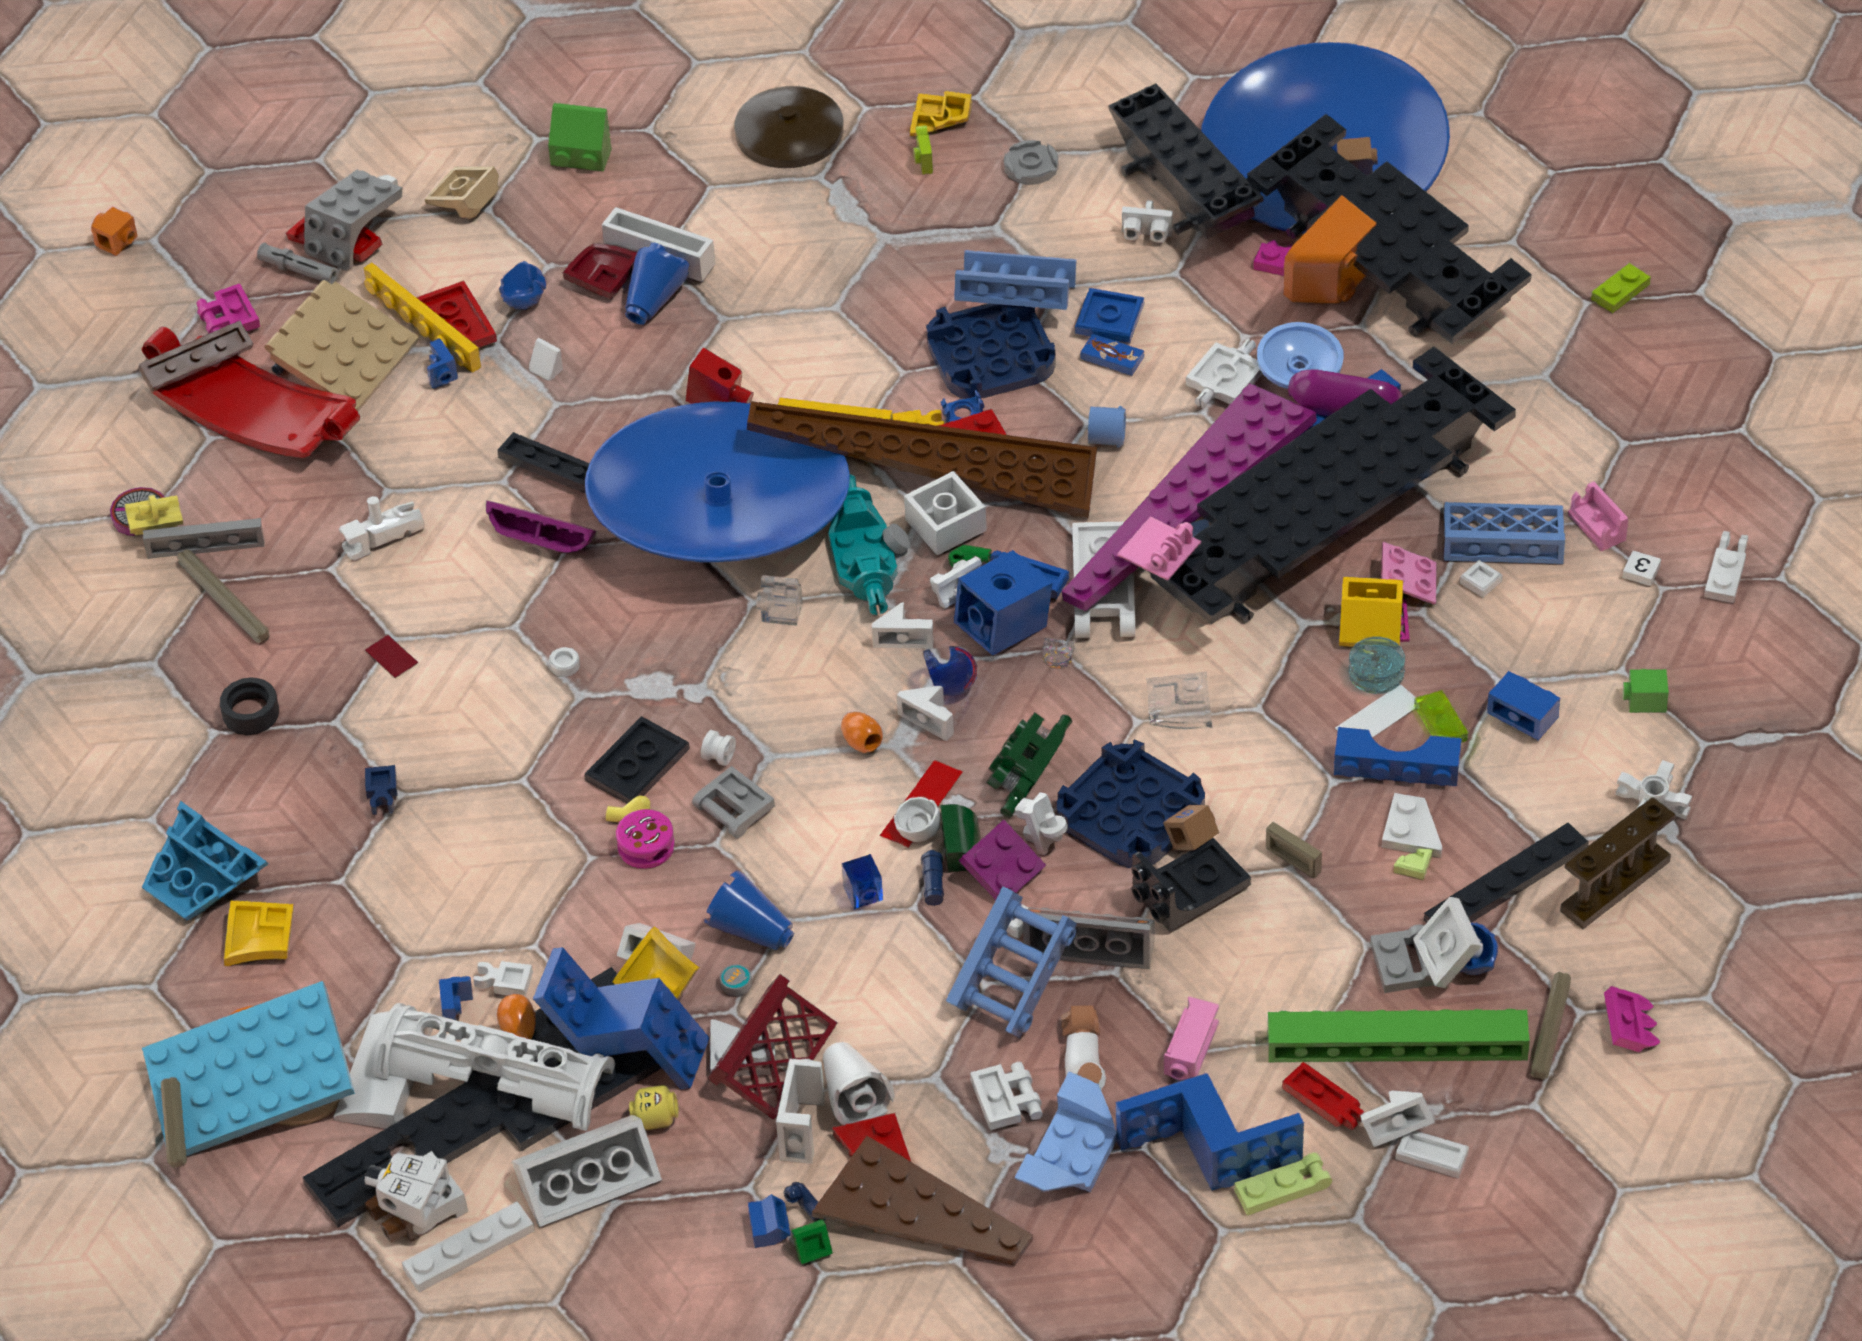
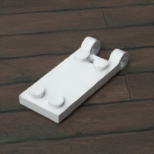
(1087, 540)

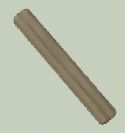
(1551, 1025)

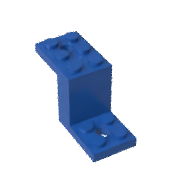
(621, 1018)
(1209, 1131)

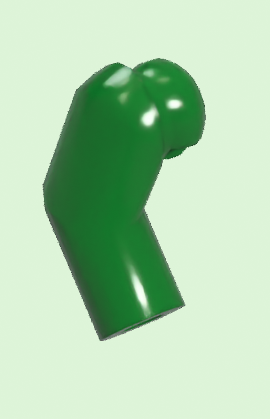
(967, 552)

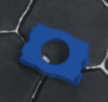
(973, 404)

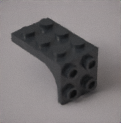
(1187, 883)

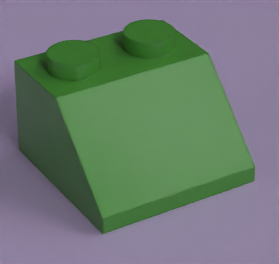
(579, 137)

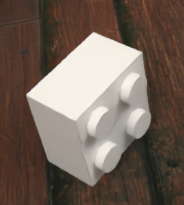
(945, 513)

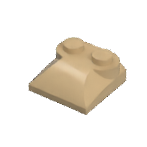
(465, 190)

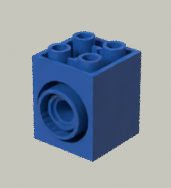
(1002, 602)

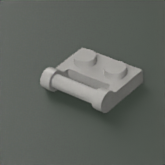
(740, 795)
(1394, 962)

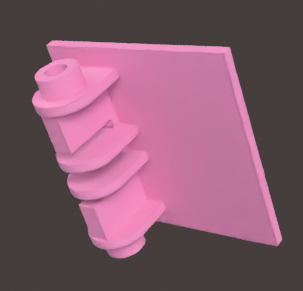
(1160, 547)
(1415, 571)

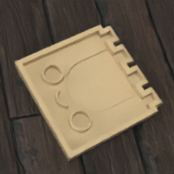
(340, 343)

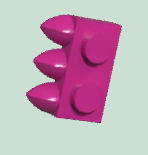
(1271, 258)
(1628, 1021)

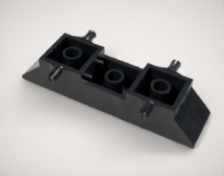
(1184, 161)

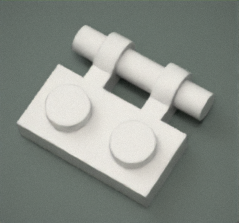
(996, 1096)

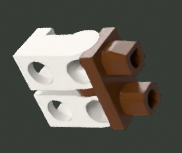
(450, 1203)

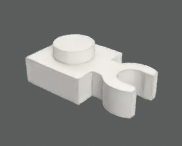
(506, 980)

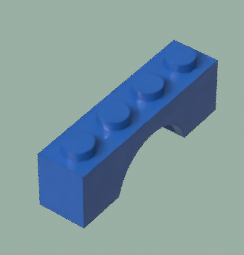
(1363, 757)

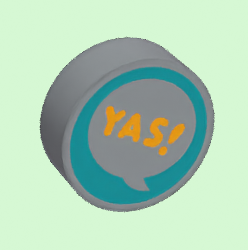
(735, 980)

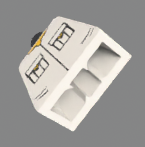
(409, 1186)

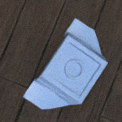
(1074, 1142)

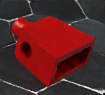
(715, 380)

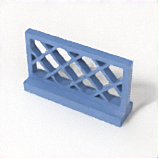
(1501, 543)

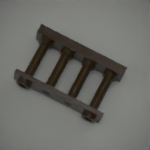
(1617, 863)

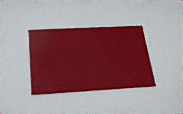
(391, 656)

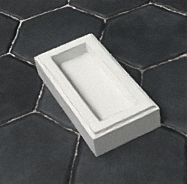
(1432, 1153)

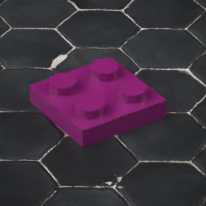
(1002, 860)

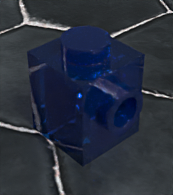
(862, 881)

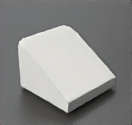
(545, 360)

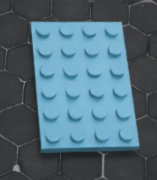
(253, 1067)

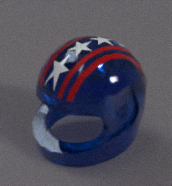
(956, 675)

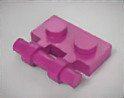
(233, 305)

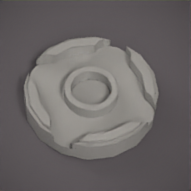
(1031, 162)

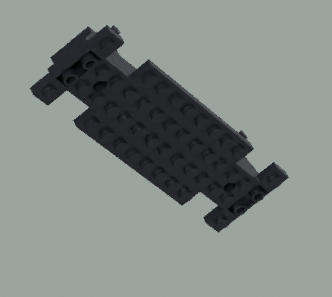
(1330, 484)

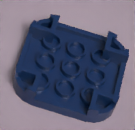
(990, 349)
(1124, 801)

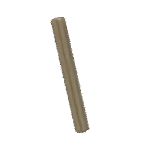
(223, 596)

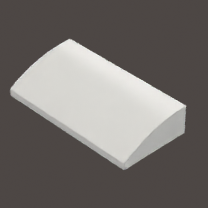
(376, 1100)

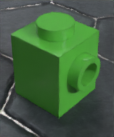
(1647, 691)

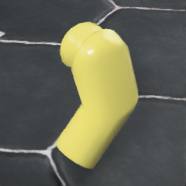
(616, 814)

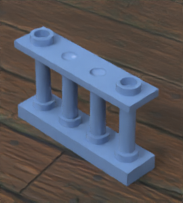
(1015, 280)
(993, 937)

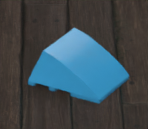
(198, 865)

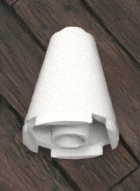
(855, 1085)

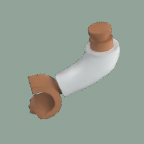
(1082, 1049)

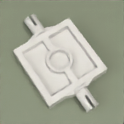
(1224, 373)

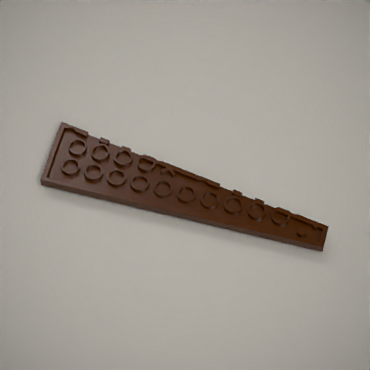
(1000, 464)

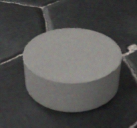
(896, 538)

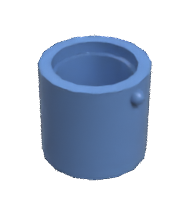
(1107, 426)

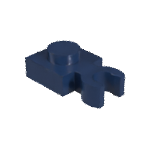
(381, 786)

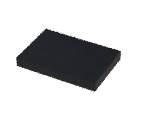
(637, 760)

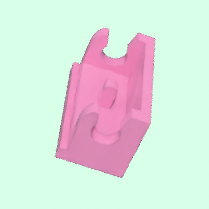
(1599, 517)

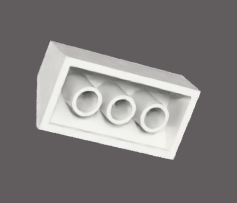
(587, 1170)

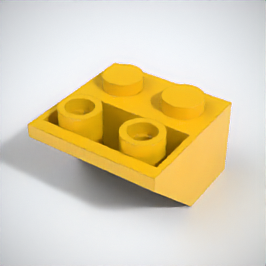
(1370, 609)

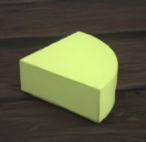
(1414, 864)

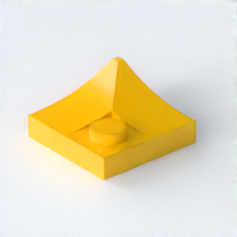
(257, 931)
(658, 959)

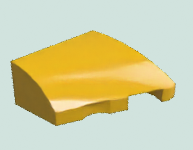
(941, 111)

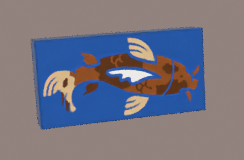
(1112, 354)

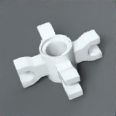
(1657, 787)

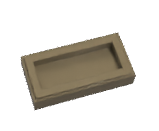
(1293, 850)

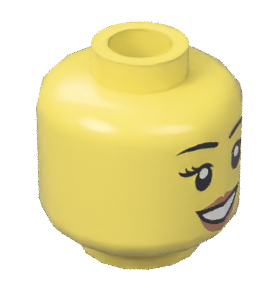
(655, 1107)

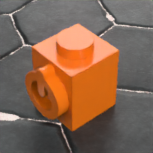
(114, 230)

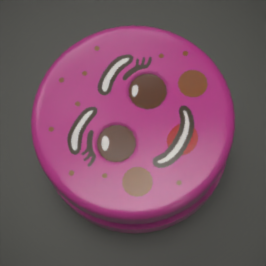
(645, 838)

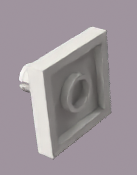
(1447, 942)

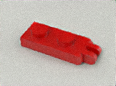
(1323, 1096)

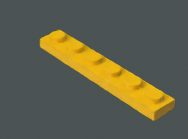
(421, 316)

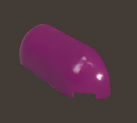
(1330, 391)
(538, 528)

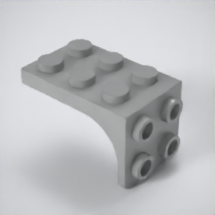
(341, 213)

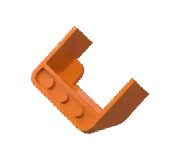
(1322, 260)

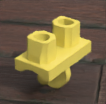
(153, 514)

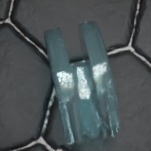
(1376, 665)

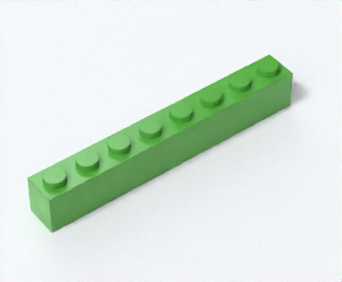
(1398, 1036)

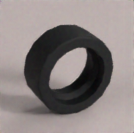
(245, 689)

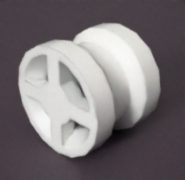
(718, 747)

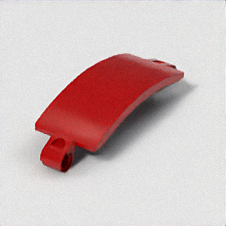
(255, 404)

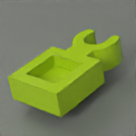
(923, 151)

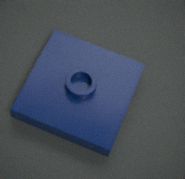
(1109, 315)

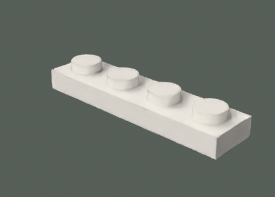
(468, 1246)

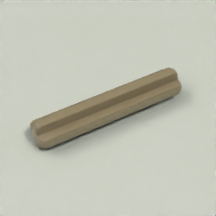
(173, 1122)

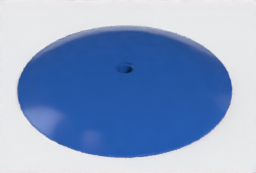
(1351, 83)
(709, 489)

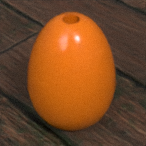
(861, 731)
(516, 1016)

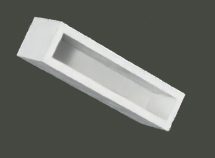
(635, 232)

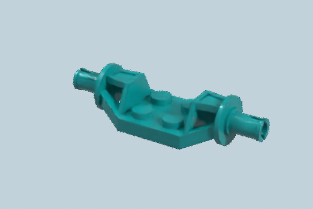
(859, 550)

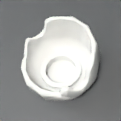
(918, 819)

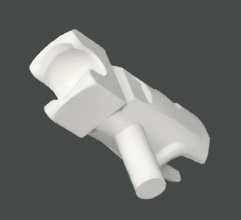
(379, 528)

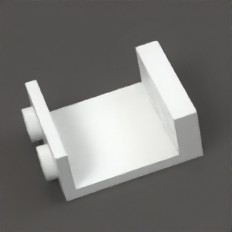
(794, 1130)

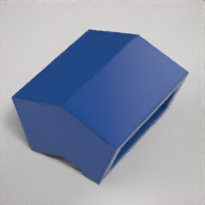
(768, 1221)

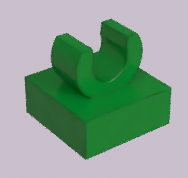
(812, 1241)

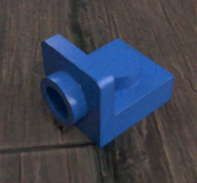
(442, 365)
(452, 993)

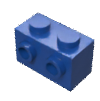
(1523, 705)

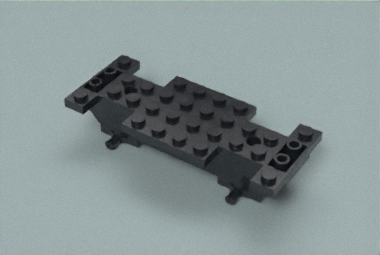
(1412, 236)

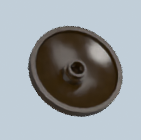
(789, 127)

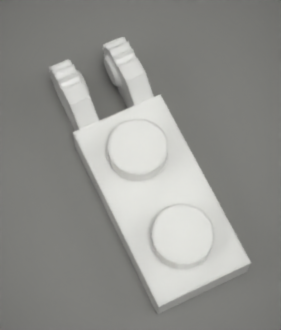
(1726, 570)

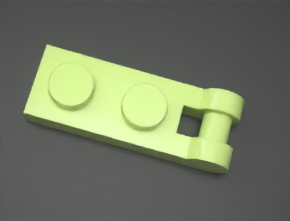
(1282, 1184)

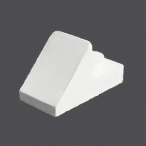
(897, 632)
(926, 710)
(1399, 1117)

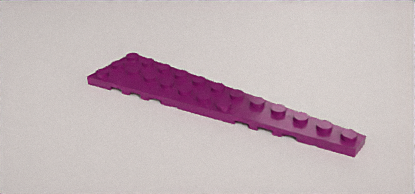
(1238, 440)

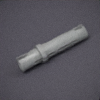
(286, 259)

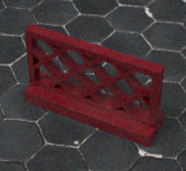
(748, 1037)

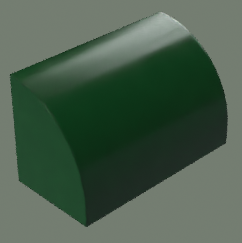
(959, 832)

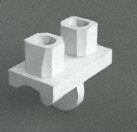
(1148, 222)
(946, 585)
(1042, 824)

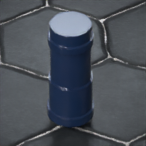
(932, 873)

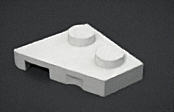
(1411, 826)

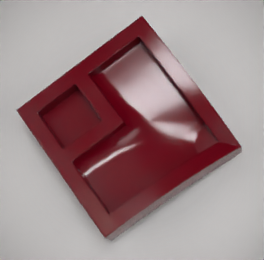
(601, 269)

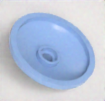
(1297, 348)

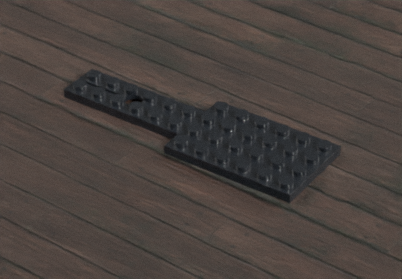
(464, 1121)

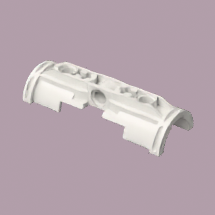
(555, 1091)

